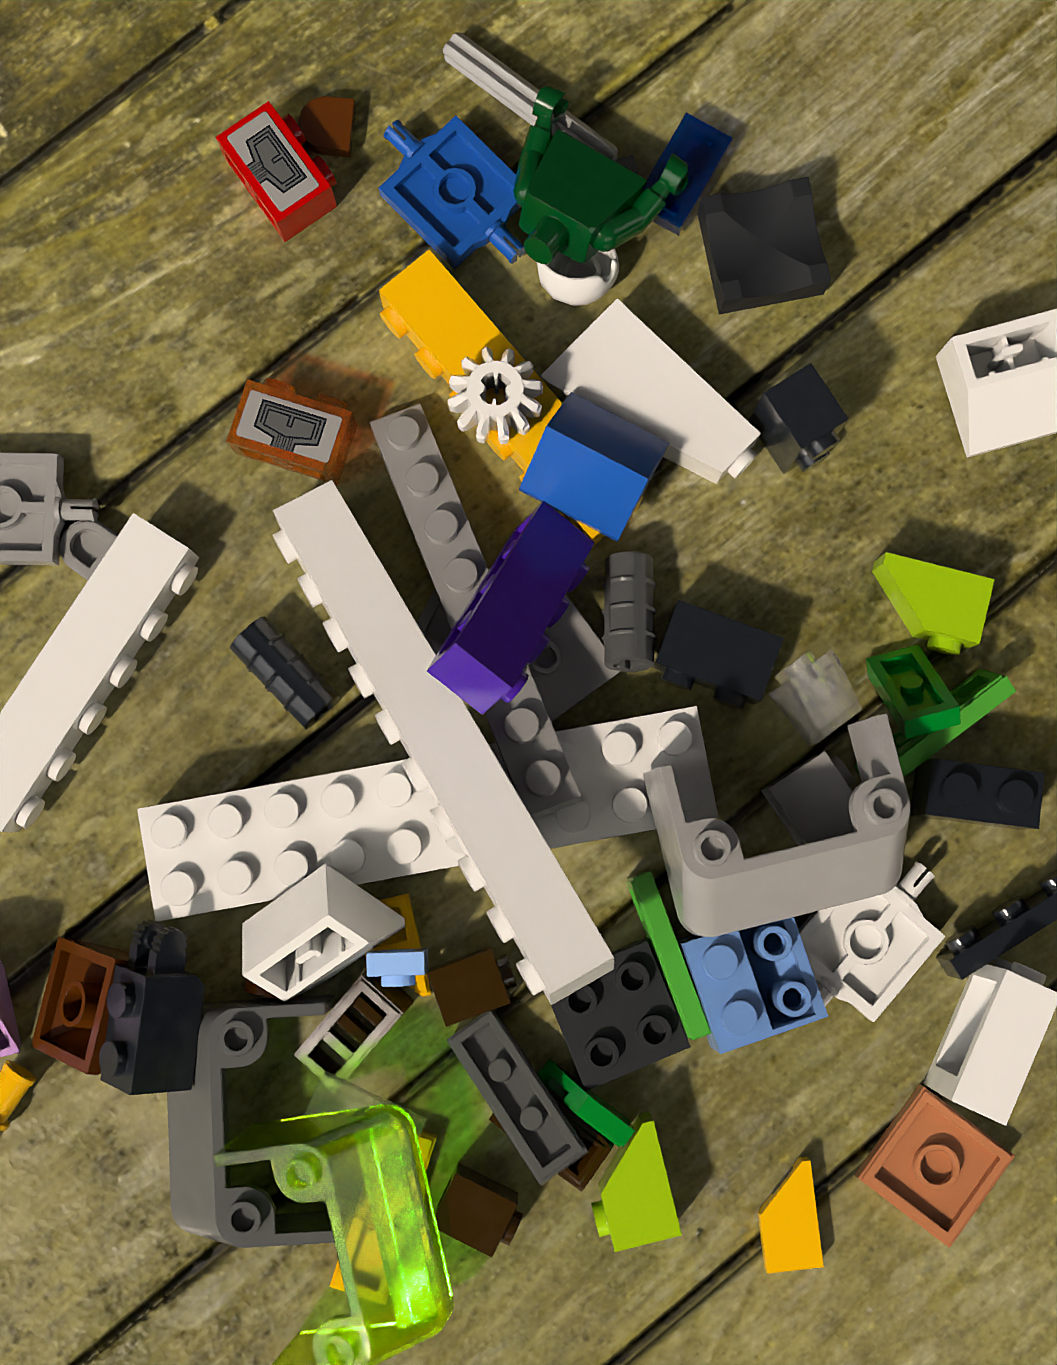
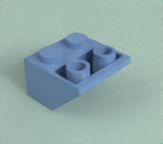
(752, 983)

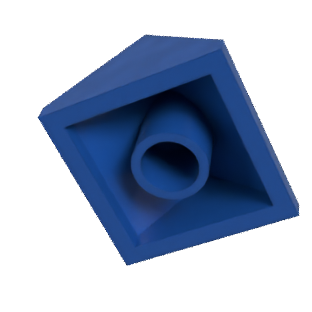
(593, 465)

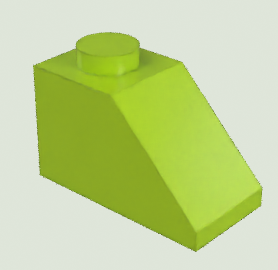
(936, 601)
(636, 1192)

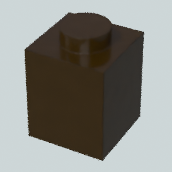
(472, 985)
(478, 1211)

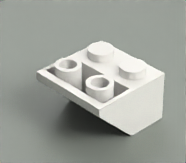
(1003, 382)
(313, 933)

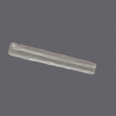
(515, 90)

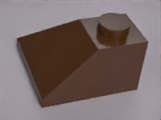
(75, 1003)

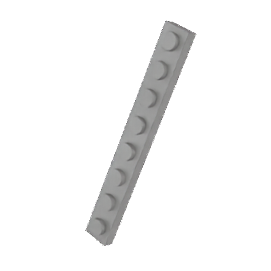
(456, 570)

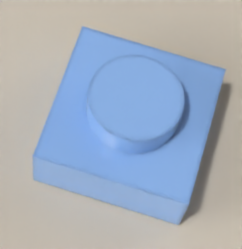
(397, 966)

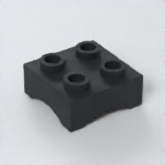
(763, 246)
(621, 1019)

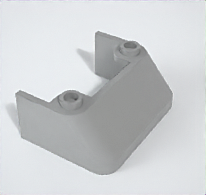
(725, 893)

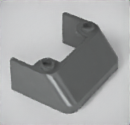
(198, 1127)

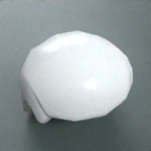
(579, 282)

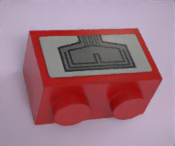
(278, 171)

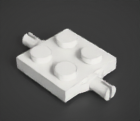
(871, 945)

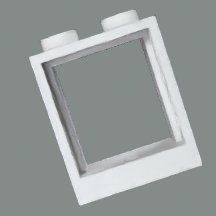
(993, 1039)

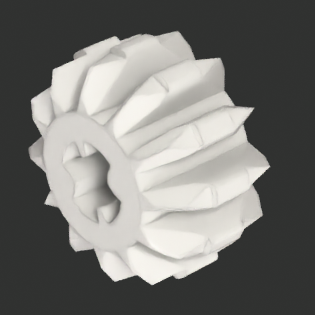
(495, 374)

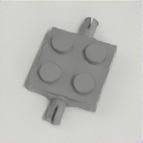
(35, 508)

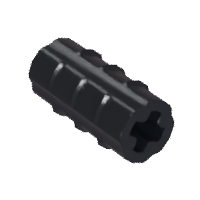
(284, 672)

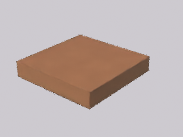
(934, 1165)

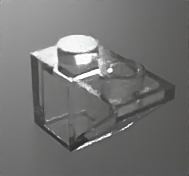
(815, 695)

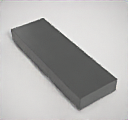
(517, 1096)

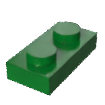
(913, 691)

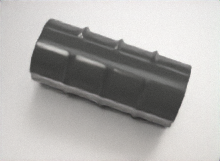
(629, 612)

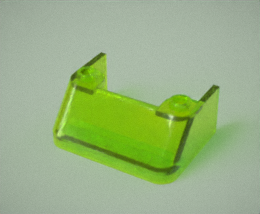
(381, 1225)

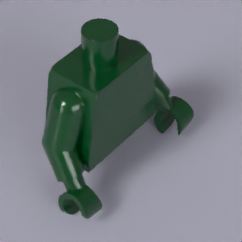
(578, 197)

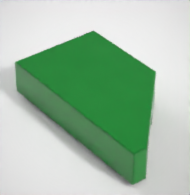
(587, 1104)

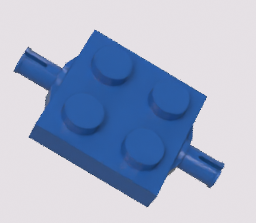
(453, 191)

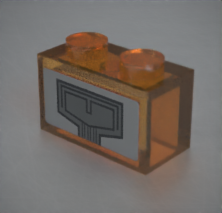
(292, 430)

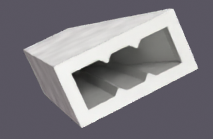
(646, 383)

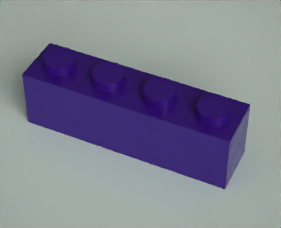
(512, 609)

